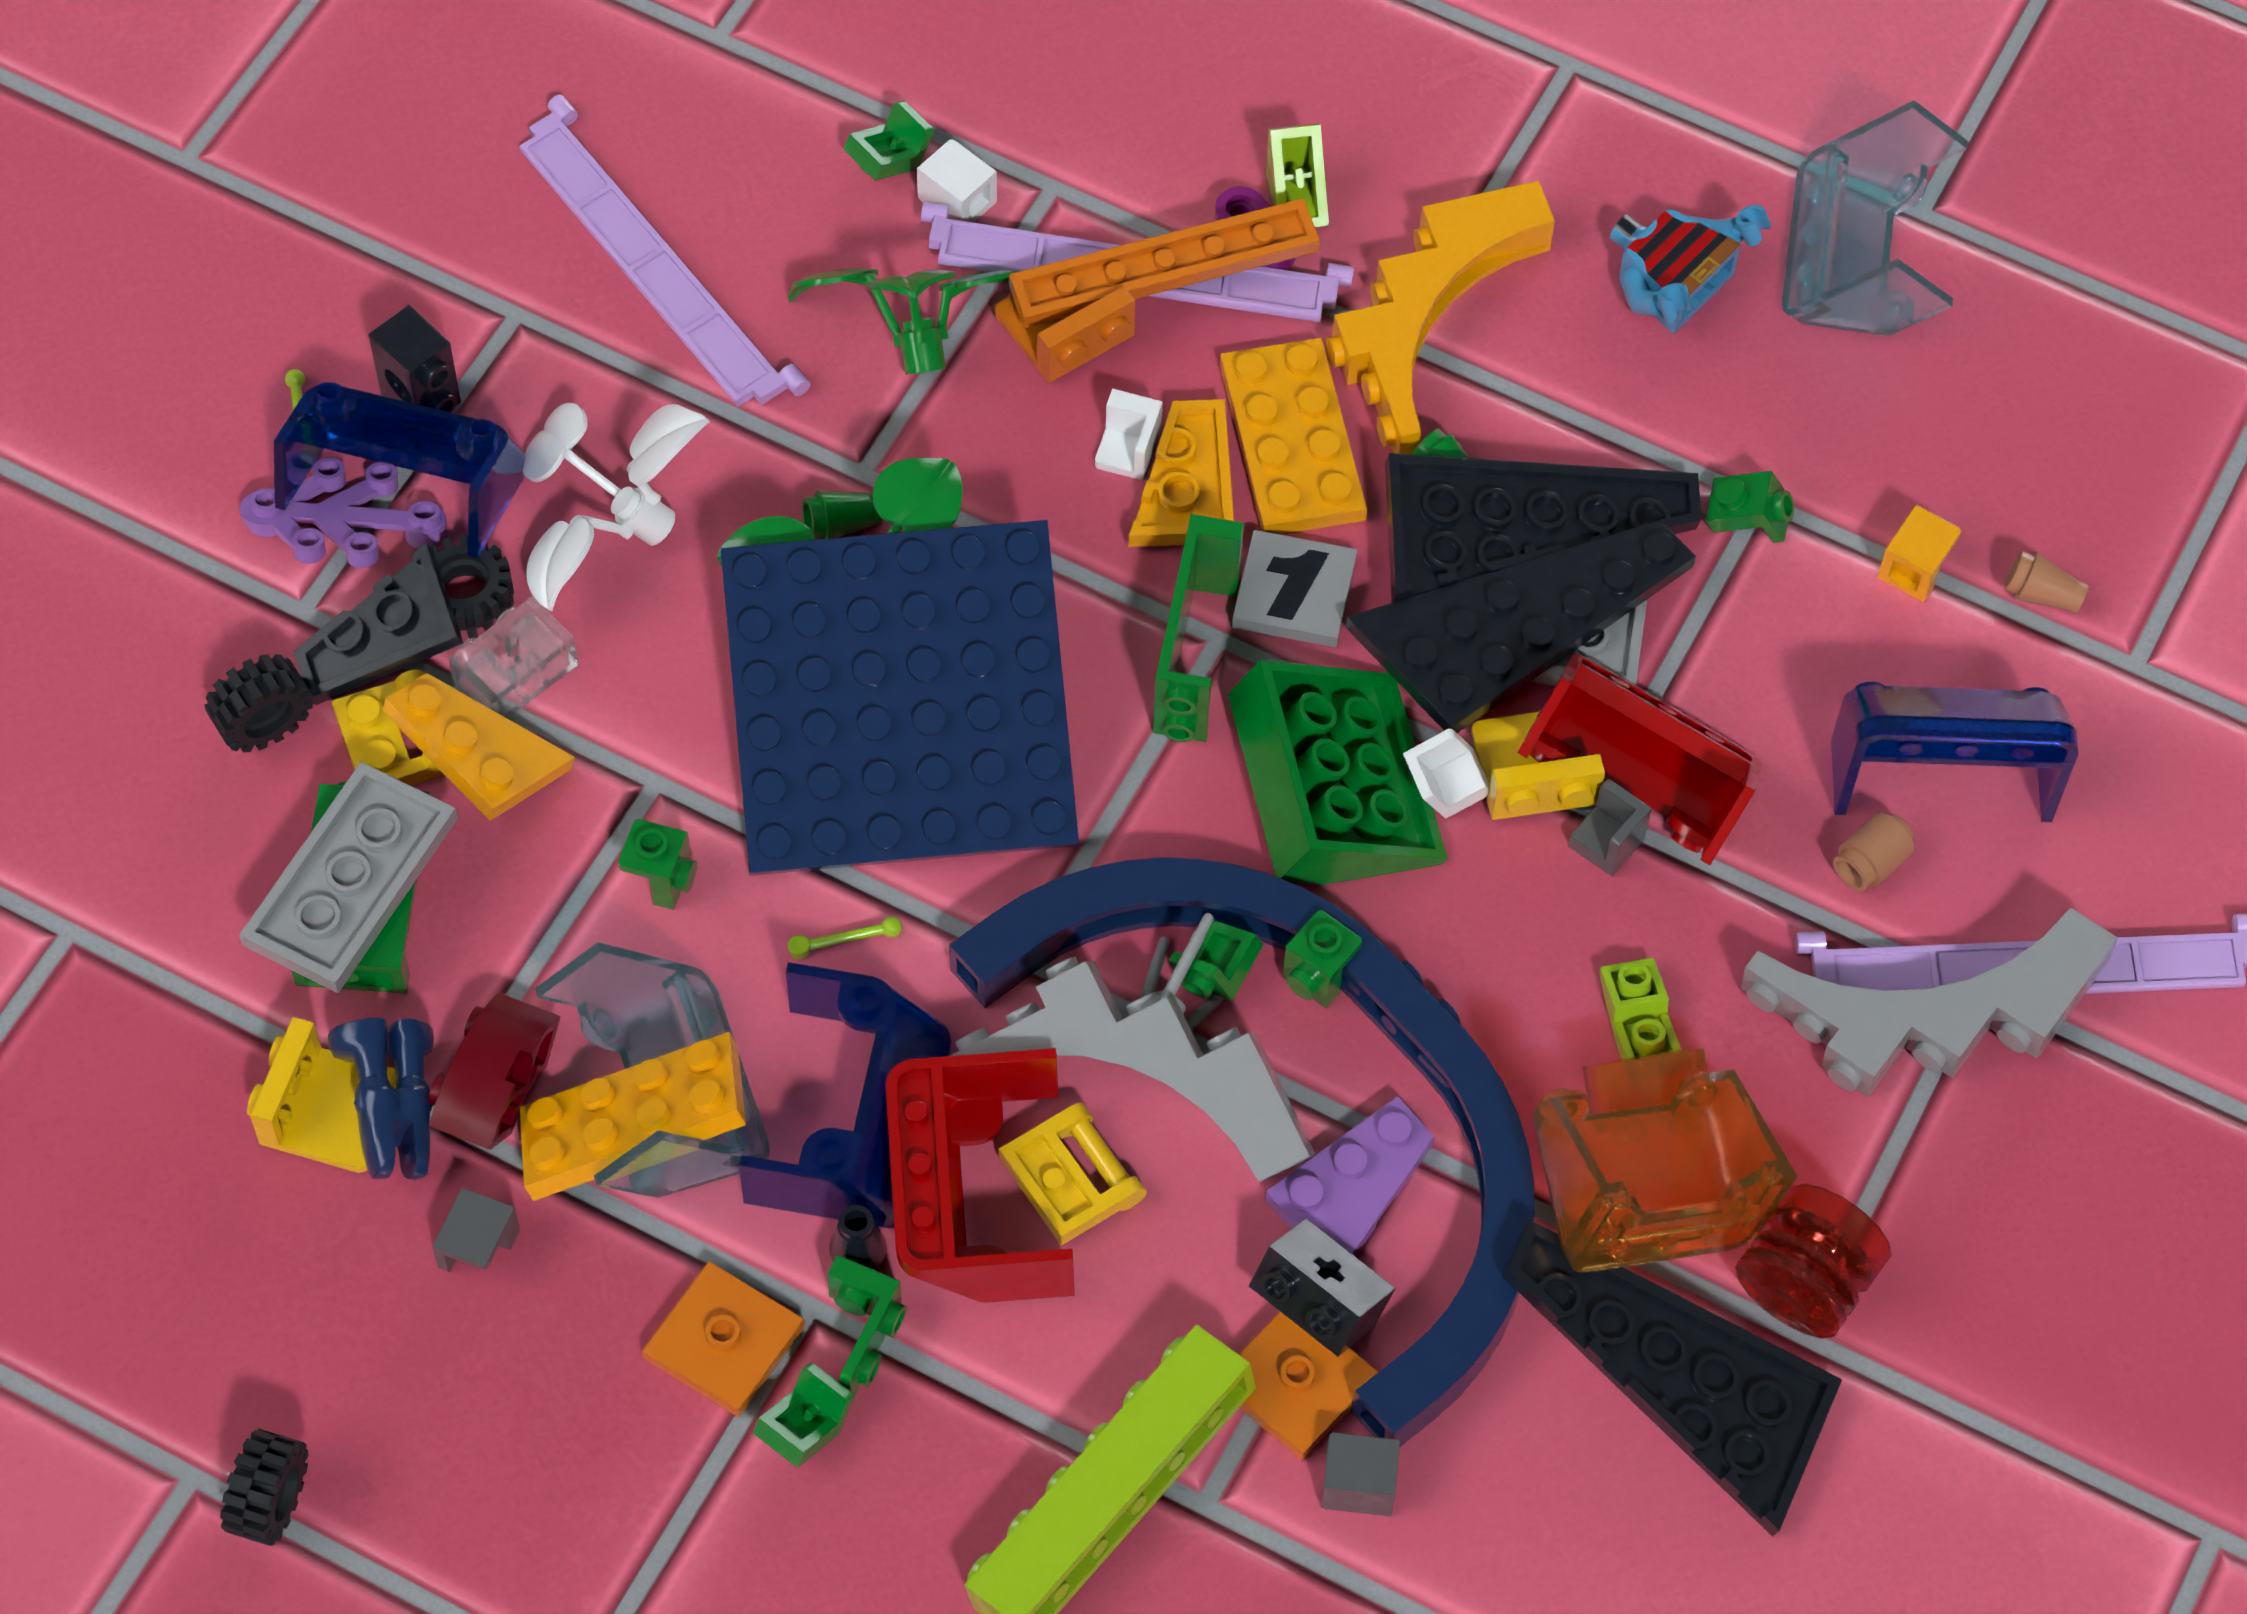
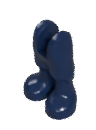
(388, 1114)

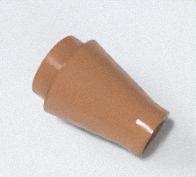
(2044, 583)

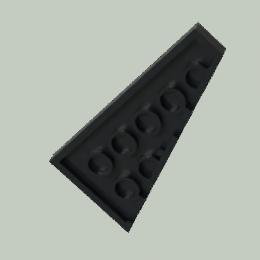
(1484, 515)
(1495, 633)

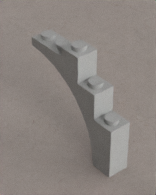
(1940, 1024)
(1228, 1083)

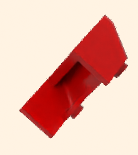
(1648, 751)
(930, 1114)

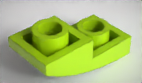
(1638, 1008)

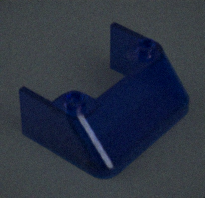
(406, 437)
(1954, 729)
(840, 1164)

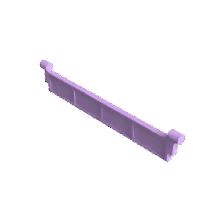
(652, 263)
(1253, 290)
(2135, 964)

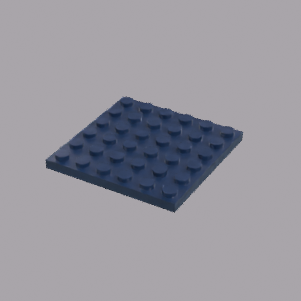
(899, 697)

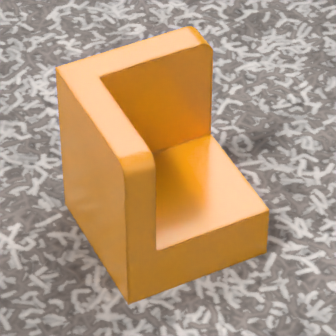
(1918, 552)

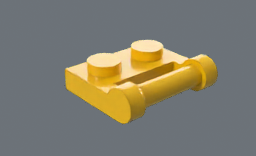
(375, 738)
(1057, 1182)

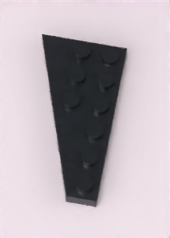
(1708, 1384)

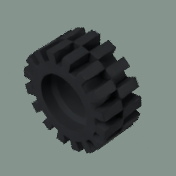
(491, 568)
(259, 703)
(264, 1487)

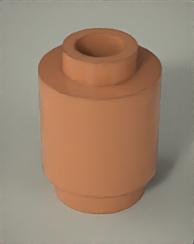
(1874, 851)

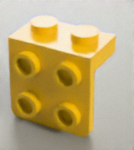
(1524, 785)
(309, 1101)

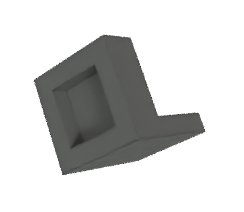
(1612, 828)
(475, 1231)
(1360, 1474)

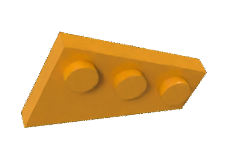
(1187, 475)
(474, 746)

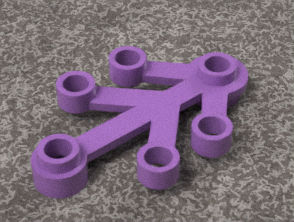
(335, 515)

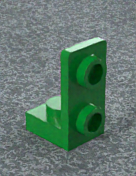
(861, 1292)

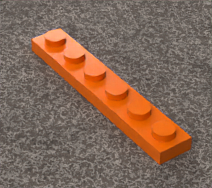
(1165, 261)

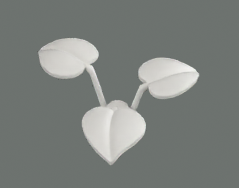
(635, 510)

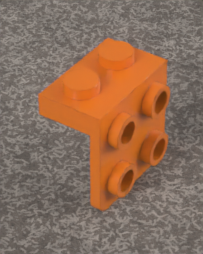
(1073, 340)

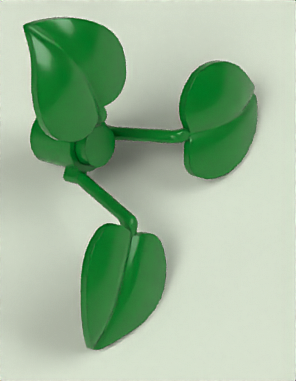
(920, 341)
(908, 493)

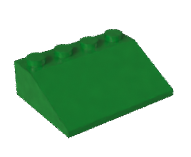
(1333, 773)

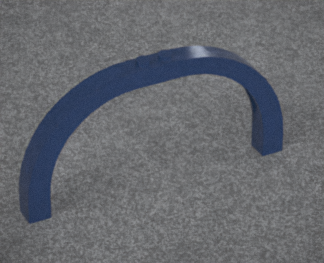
(1390, 993)

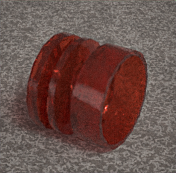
(1813, 1260)

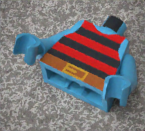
(1681, 260)

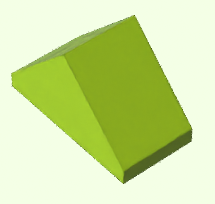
(1297, 169)

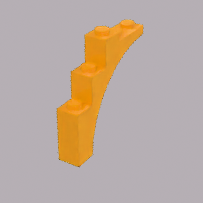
(1454, 250)

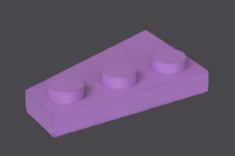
(1355, 1176)

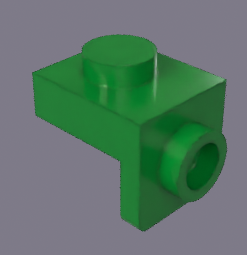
(892, 146)
(1750, 503)
(662, 857)
(1317, 958)
(1220, 962)
(806, 1416)

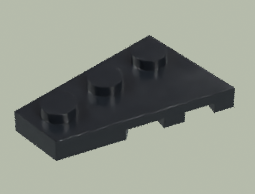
(388, 631)

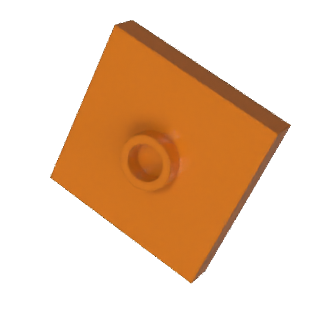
(723, 1339)
(1300, 1385)

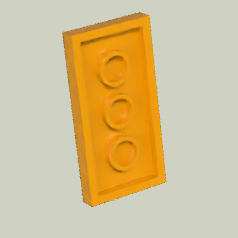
(1292, 437)
(595, 1123)

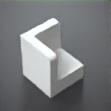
(958, 180)
(1130, 434)
(1447, 773)

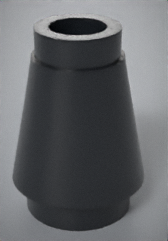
(858, 1238)

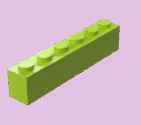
(1113, 1480)

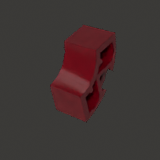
(493, 1071)

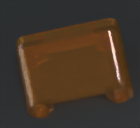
(1660, 1176)

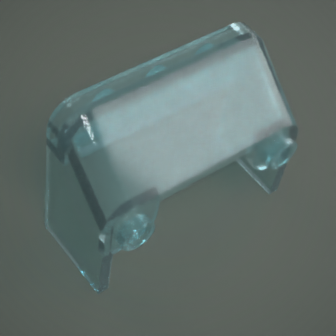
(1844, 225)
(643, 1012)

